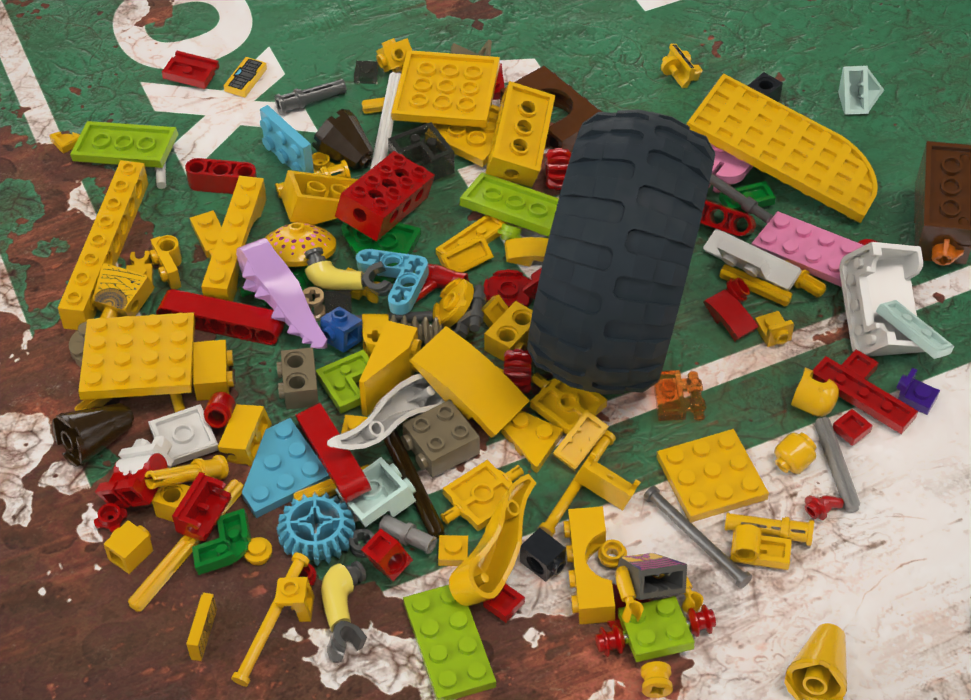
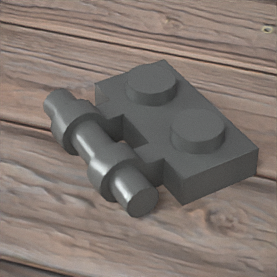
(473, 315)

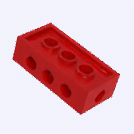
(384, 195)

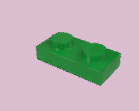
(759, 191)

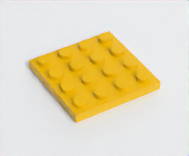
(446, 88)
(137, 356)

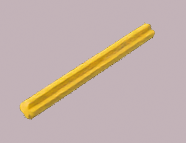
(174, 559)

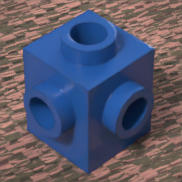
(341, 329)

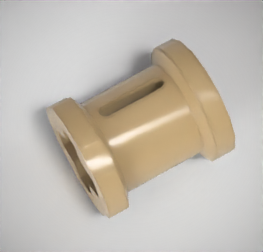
(319, 308)

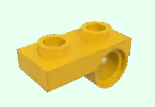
(168, 257)
(760, 550)

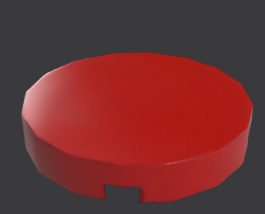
(509, 286)

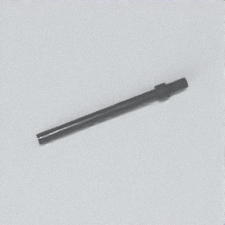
(748, 204)

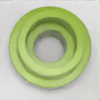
(509, 232)

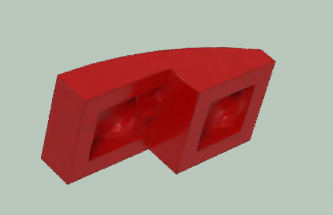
(731, 313)

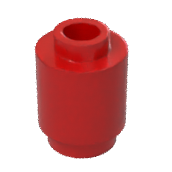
(219, 409)

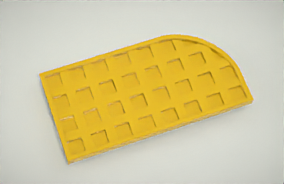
(787, 146)

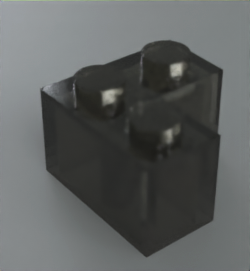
(425, 148)

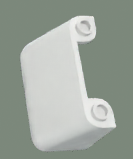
(873, 277)

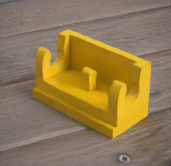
(244, 433)
(606, 483)

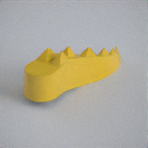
(491, 562)

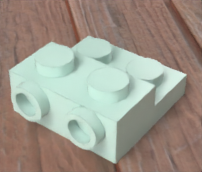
(387, 493)

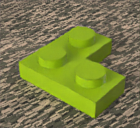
(340, 380)

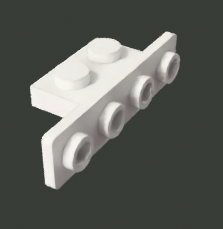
(752, 259)

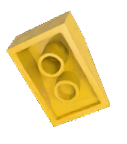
(312, 196)
(388, 363)

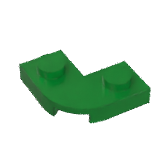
(227, 549)

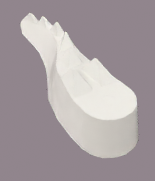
(403, 401)

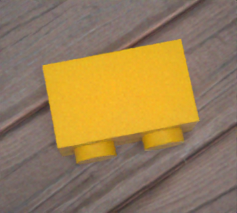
(211, 368)

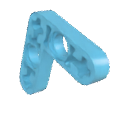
(403, 272)

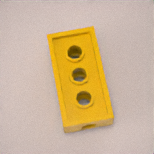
(527, 108)

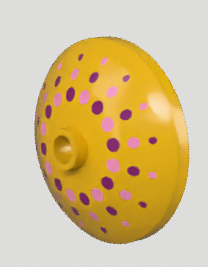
(296, 238)

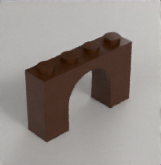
(565, 131)

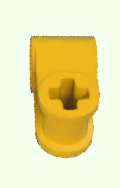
(371, 329)

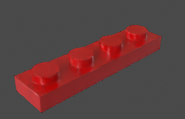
(866, 395)

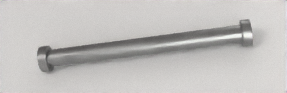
(742, 578)

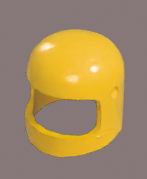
(815, 396)

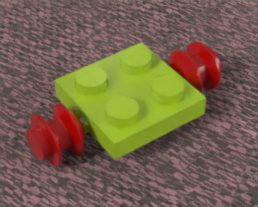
(659, 631)

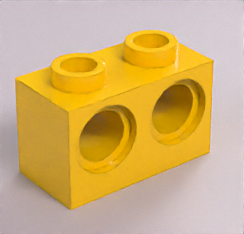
(509, 331)

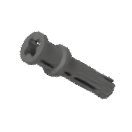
(300, 98)

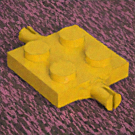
(564, 404)
(478, 493)

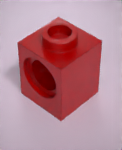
(387, 554)

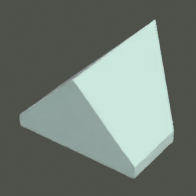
(858, 90)

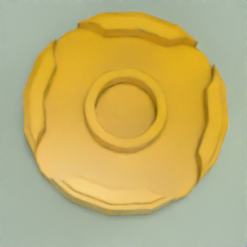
(454, 302)

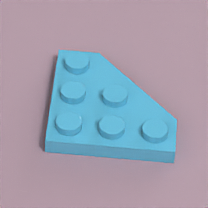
(281, 468)

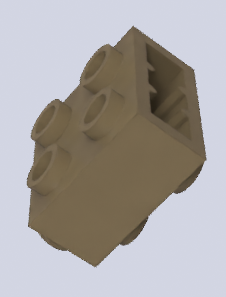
(440, 438)

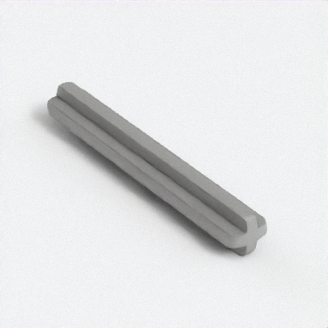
(837, 464)

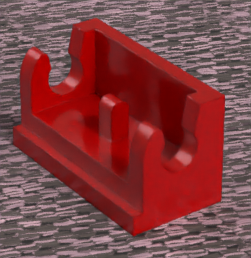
(201, 507)

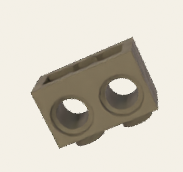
(299, 378)

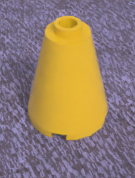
(820, 666)

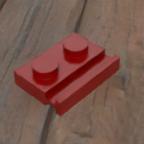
(190, 69)

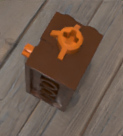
(944, 203)

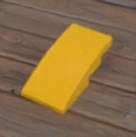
(469, 381)

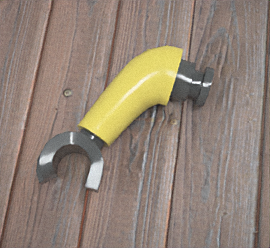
(328, 277)
(335, 590)

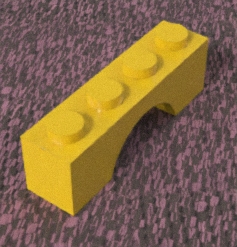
(594, 594)

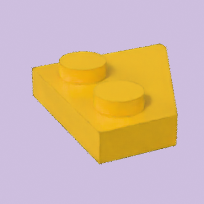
(532, 437)

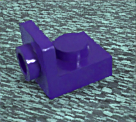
(916, 393)

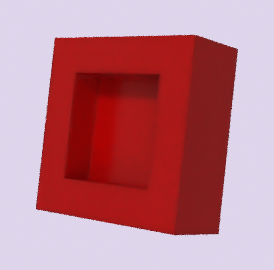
(861, 364)
(852, 427)
(505, 603)

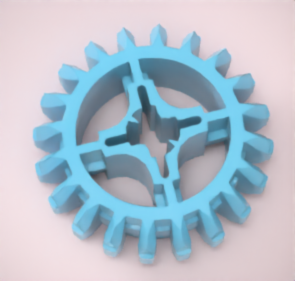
(333, 530)

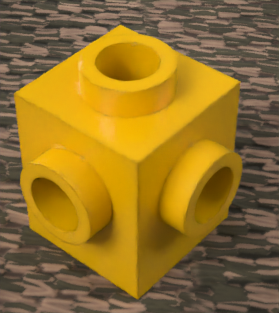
(393, 54)

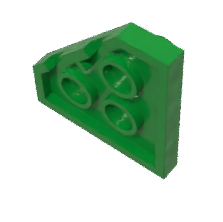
(399, 239)

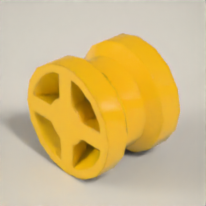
(656, 679)

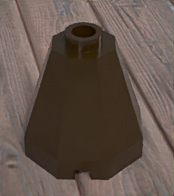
(344, 140)

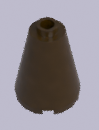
(90, 430)

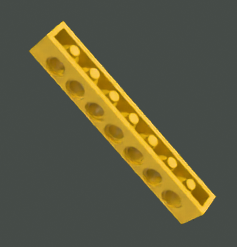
(103, 242)

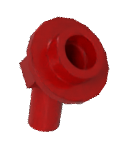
(819, 506)

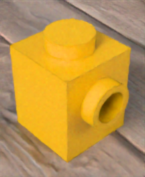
(128, 546)

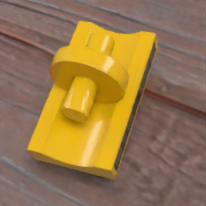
(679, 66)

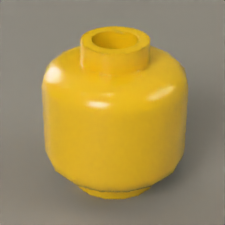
(795, 453)

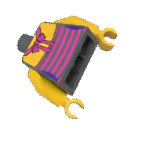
(652, 577)

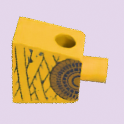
(121, 291)

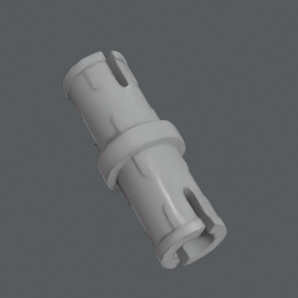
(408, 534)

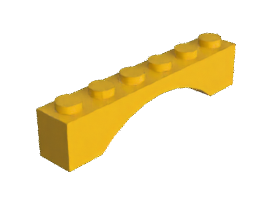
(243, 211)

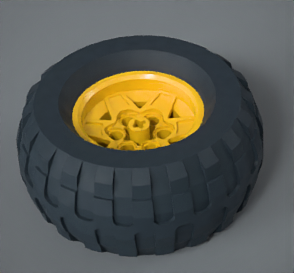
(620, 251)

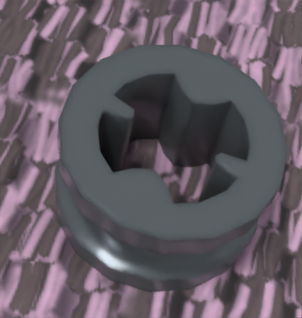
(359, 534)

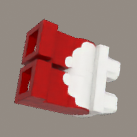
(128, 483)

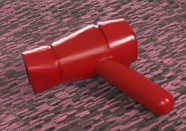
(439, 278)

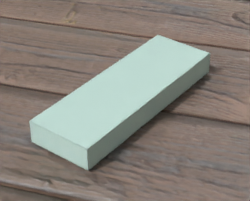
(915, 329)

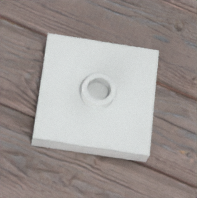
(187, 433)

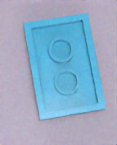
(285, 141)

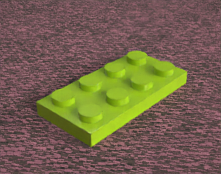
(126, 142)
(511, 203)
(449, 644)

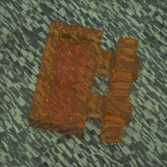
(671, 400)

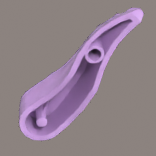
(277, 285)

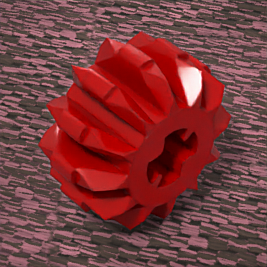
(556, 166)
(518, 368)

